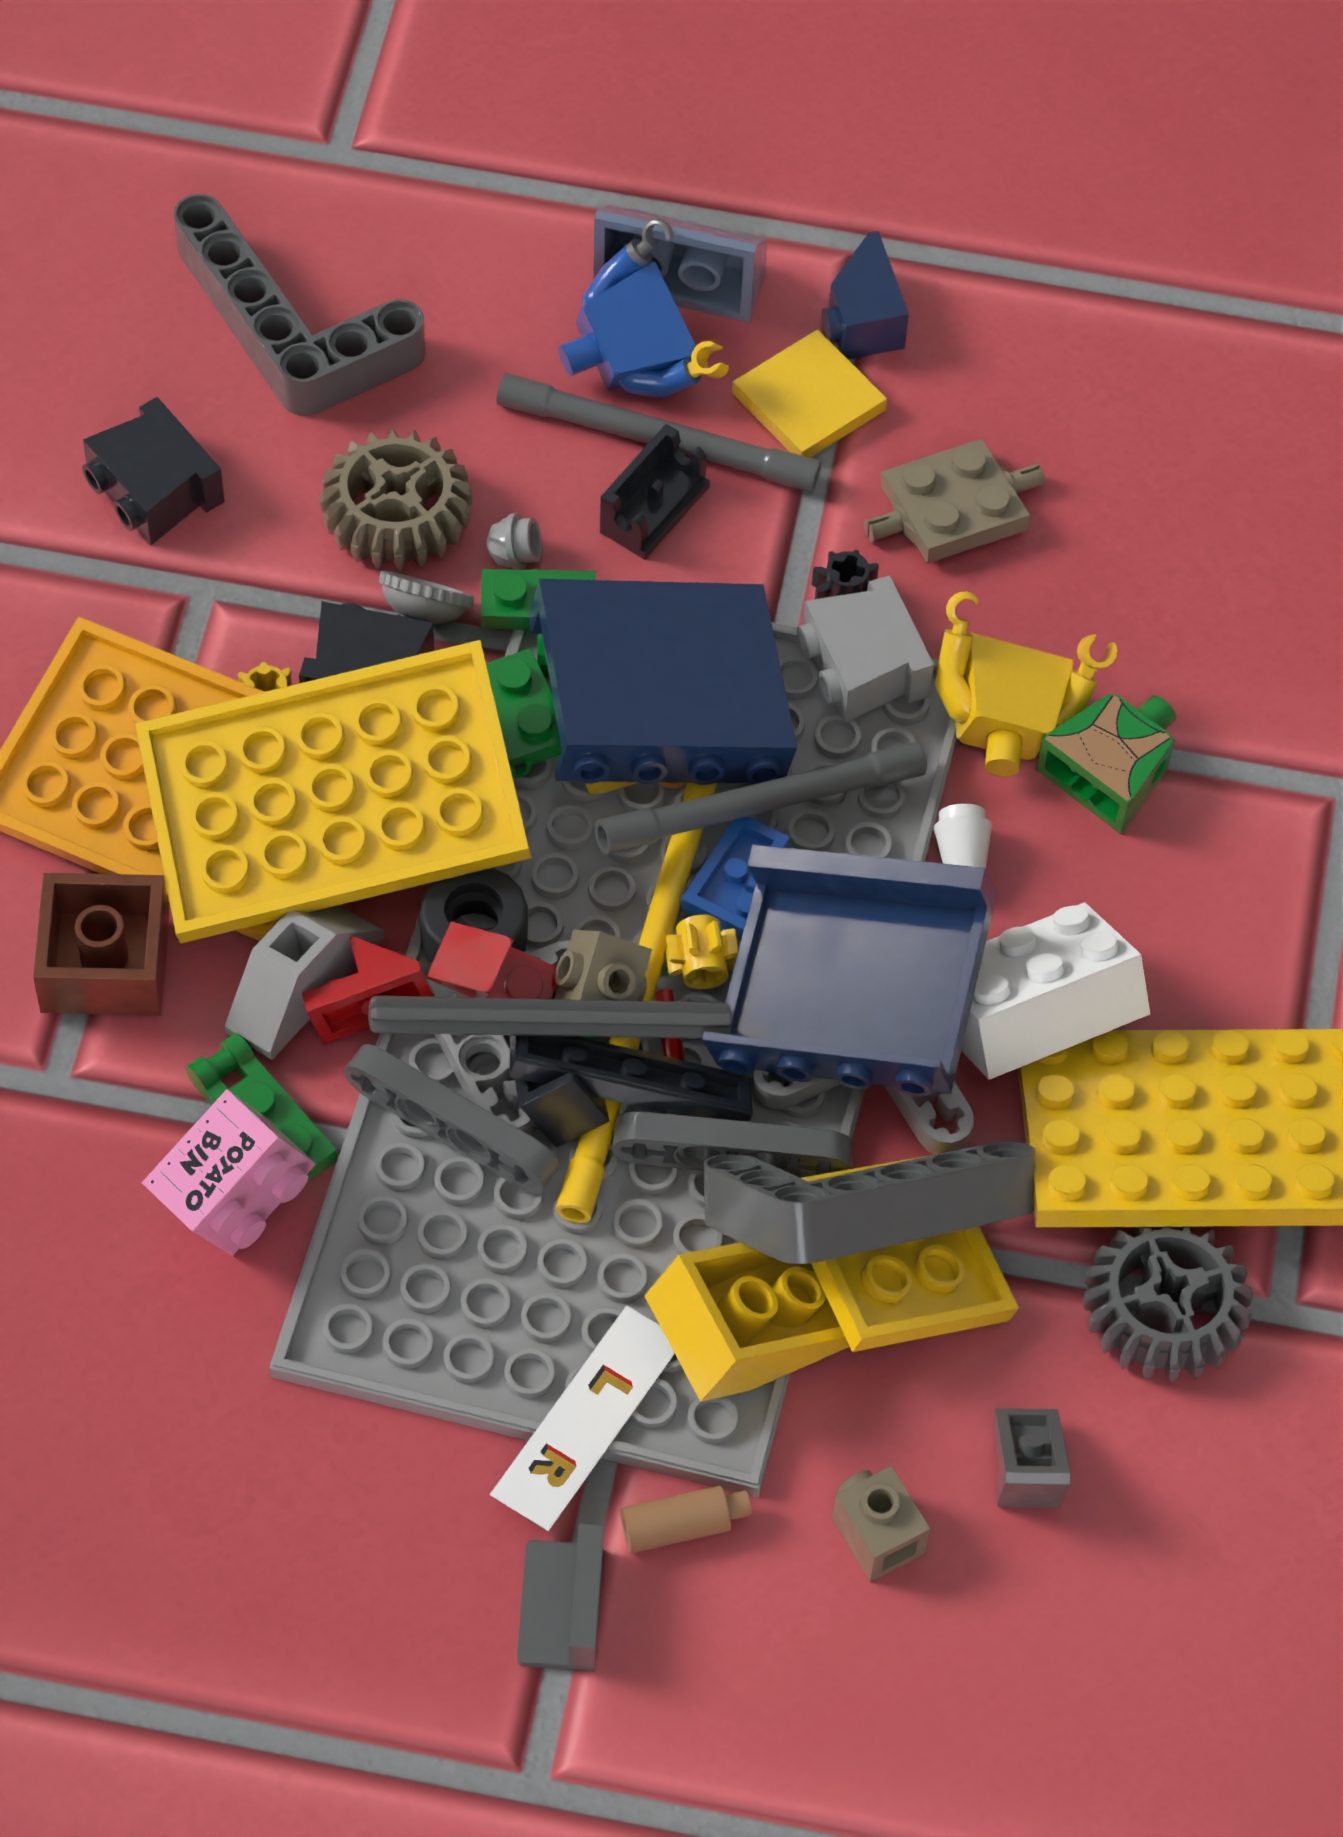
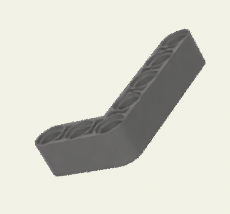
(300, 368)
(866, 1207)

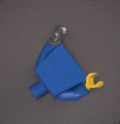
(636, 329)

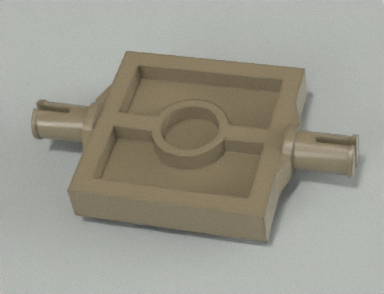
(954, 501)

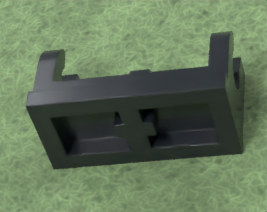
(653, 493)

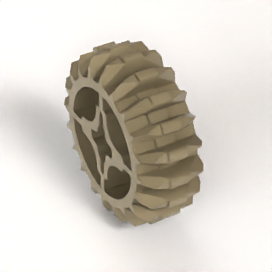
(393, 517)

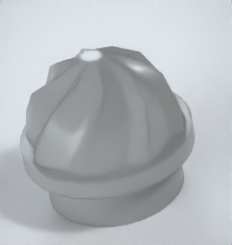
(515, 541)

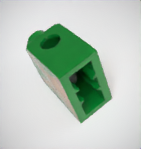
(1110, 756)

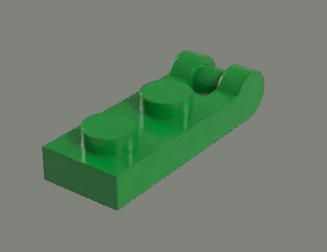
(264, 1095)

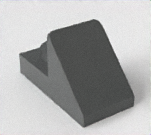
(1030, 1458)

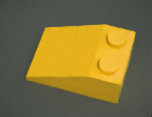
(742, 1318)

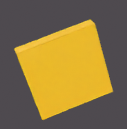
(809, 395)

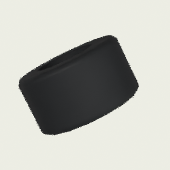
(478, 892)

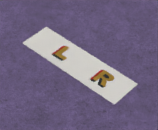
(585, 1419)

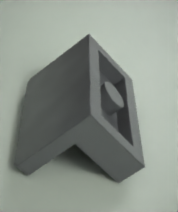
(561, 1602)

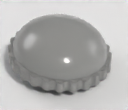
(424, 598)

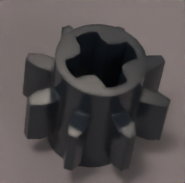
(845, 574)

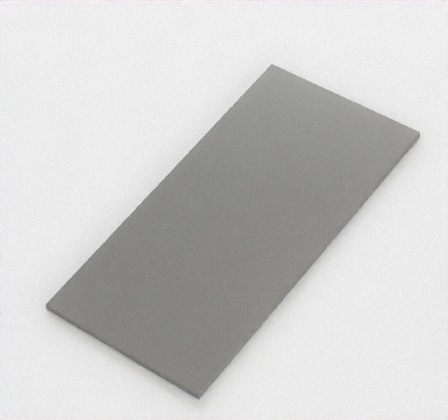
(473, 1295)

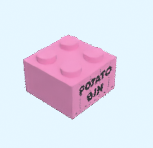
(229, 1174)

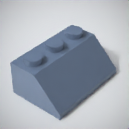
(701, 266)

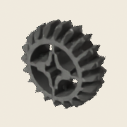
(1181, 1271)

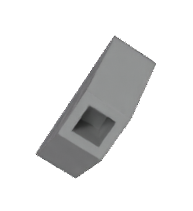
(289, 960)

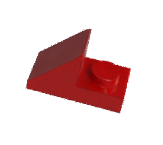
(488, 967)
(343, 1003)

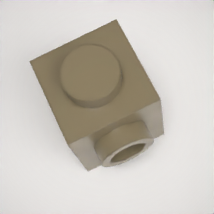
(879, 1522)

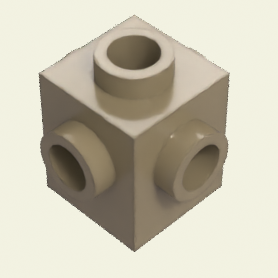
(602, 968)

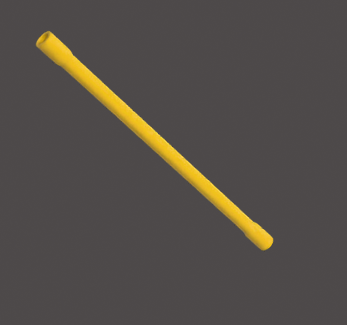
(587, 1166)

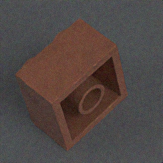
(101, 944)

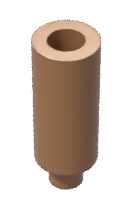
(682, 1517)

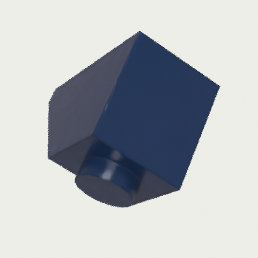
(866, 304)

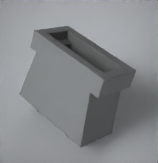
(865, 649)

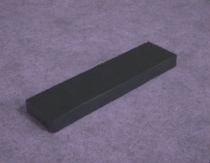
(633, 1076)

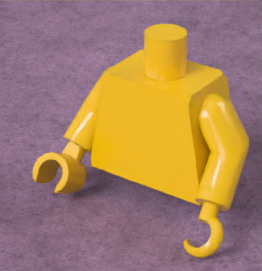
(1009, 693)

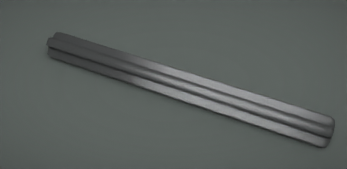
(547, 1017)

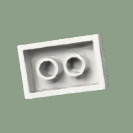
(1052, 990)

